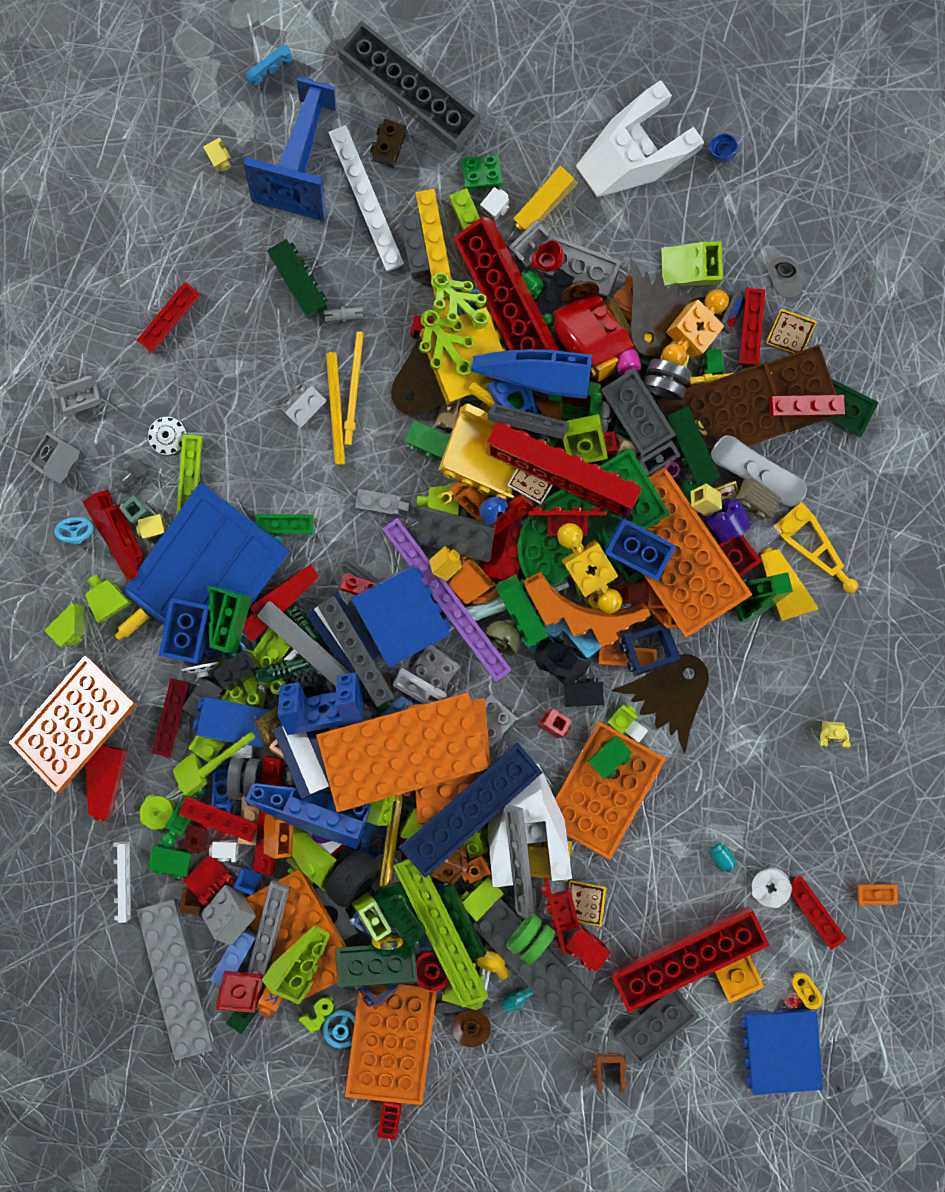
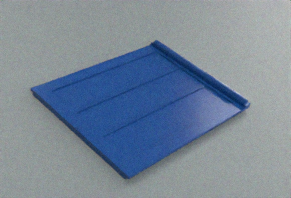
(204, 547)

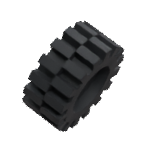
(309, 682)

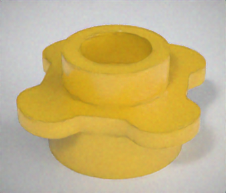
(590, 600)

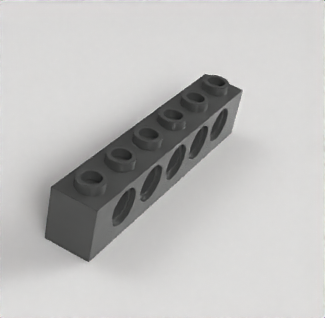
(356, 651)

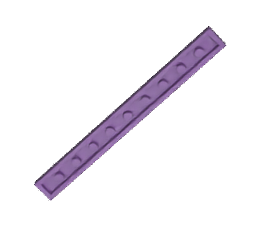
(448, 601)

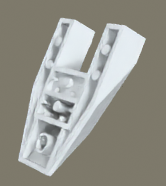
(625, 154)
(542, 824)

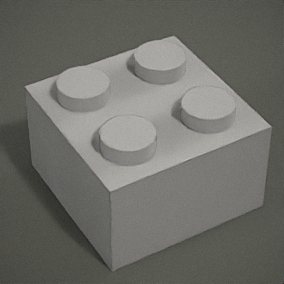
(228, 915)

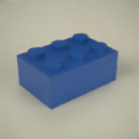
(639, 548)
(185, 630)

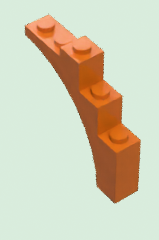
(579, 619)

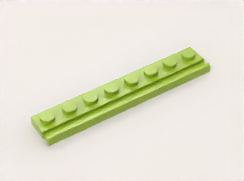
(271, 646)
(441, 934)

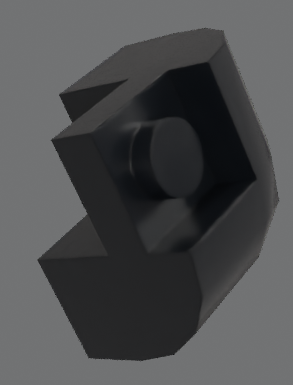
(560, 660)

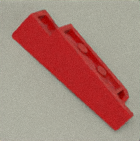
(115, 532)
(281, 596)

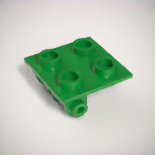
(482, 172)

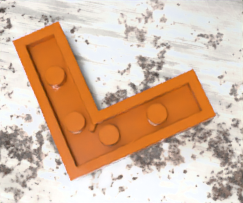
(613, 655)

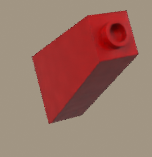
(103, 780)

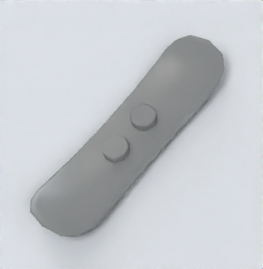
(749, 464)

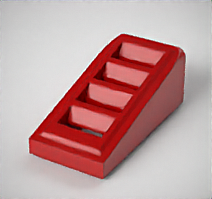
(394, 1105)

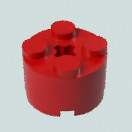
(427, 978)

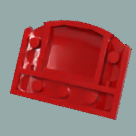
(591, 330)

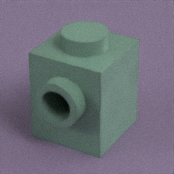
(134, 509)

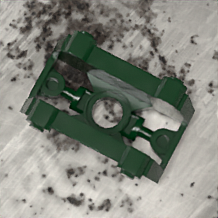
(400, 912)

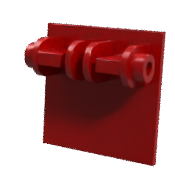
(208, 880)

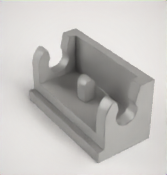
(529, 241)

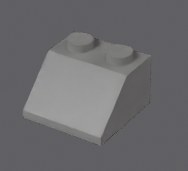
(53, 457)

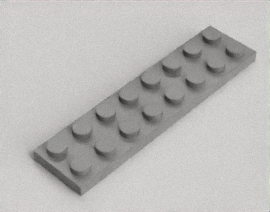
(175, 979)

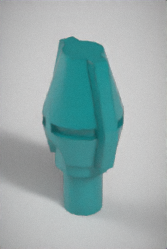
(515, 1000)

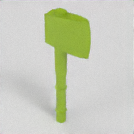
(191, 774)

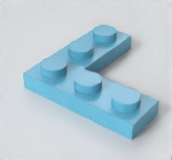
(586, 643)

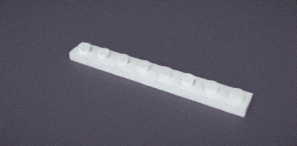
(366, 198)

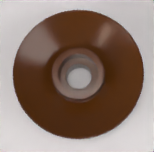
(579, 290)
(471, 1036)

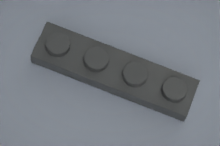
(528, 421)

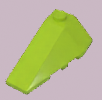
(312, 858)
(293, 971)

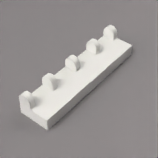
(123, 881)

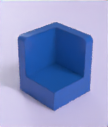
(248, 880)

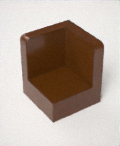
(190, 902)

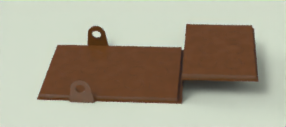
(740, 401)

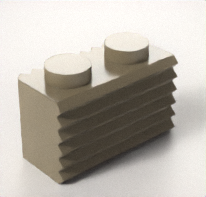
(758, 499)

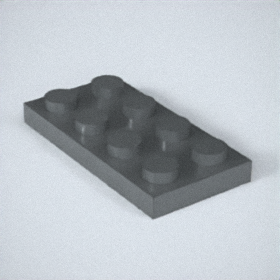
(638, 411)
(455, 532)
(656, 1026)

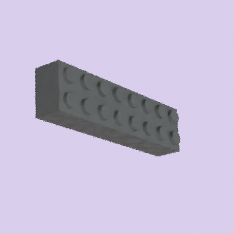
(409, 86)
(546, 976)

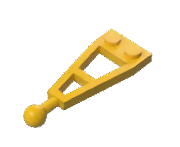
(792, 523)

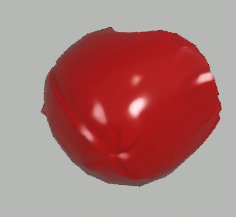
(548, 257)

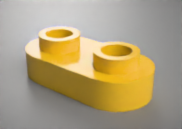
(806, 989)

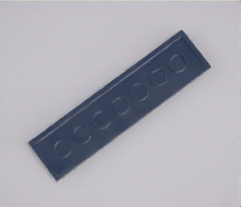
(470, 810)

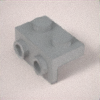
(79, 395)
(302, 404)

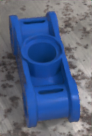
(218, 799)

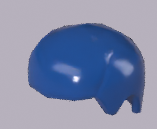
(723, 147)
(490, 508)

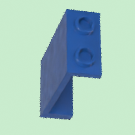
(227, 720)

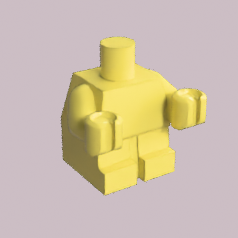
(834, 731)

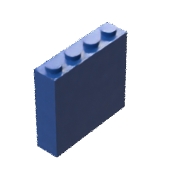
(401, 615)
(782, 1050)

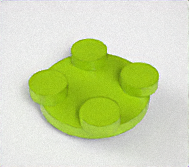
(156, 811)

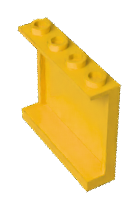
(485, 341)
(467, 457)

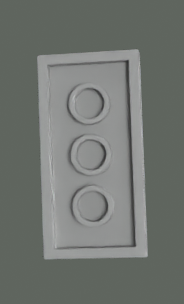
(587, 266)

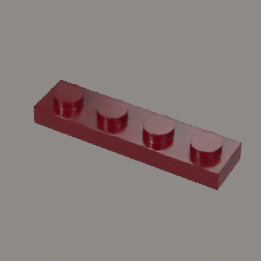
(171, 717)

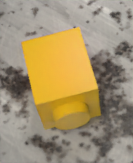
(445, 563)

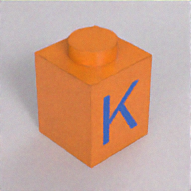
(268, 1003)

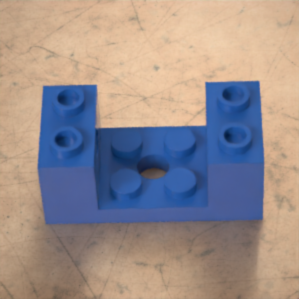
(304, 713)

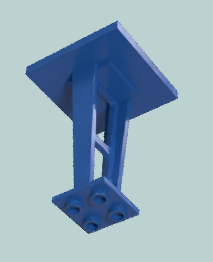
(288, 185)

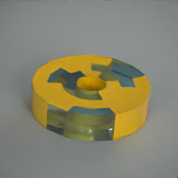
(389, 941)

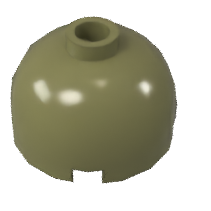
(504, 636)

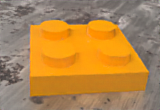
(739, 979)

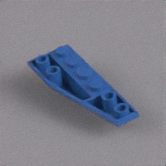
(538, 370)
(312, 814)

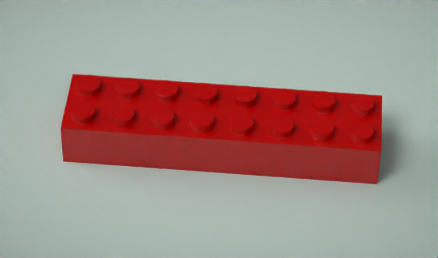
(503, 287)
(563, 469)
(689, 958)

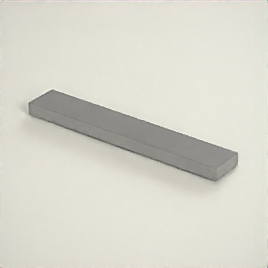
(301, 642)
(519, 860)
(268, 929)

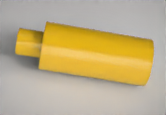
(132, 623)

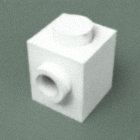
(495, 204)

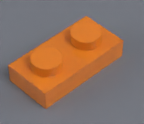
(877, 894)

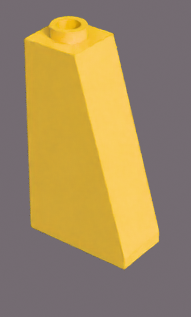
(546, 199)
(796, 602)

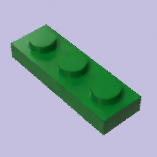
(286, 523)

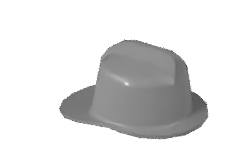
(786, 276)

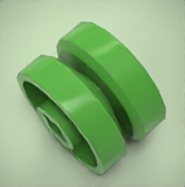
(530, 939)

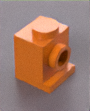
(483, 869)

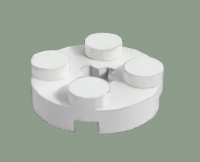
(762, 893)

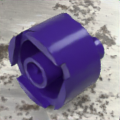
(729, 521)

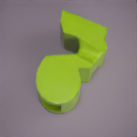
(322, 1007)

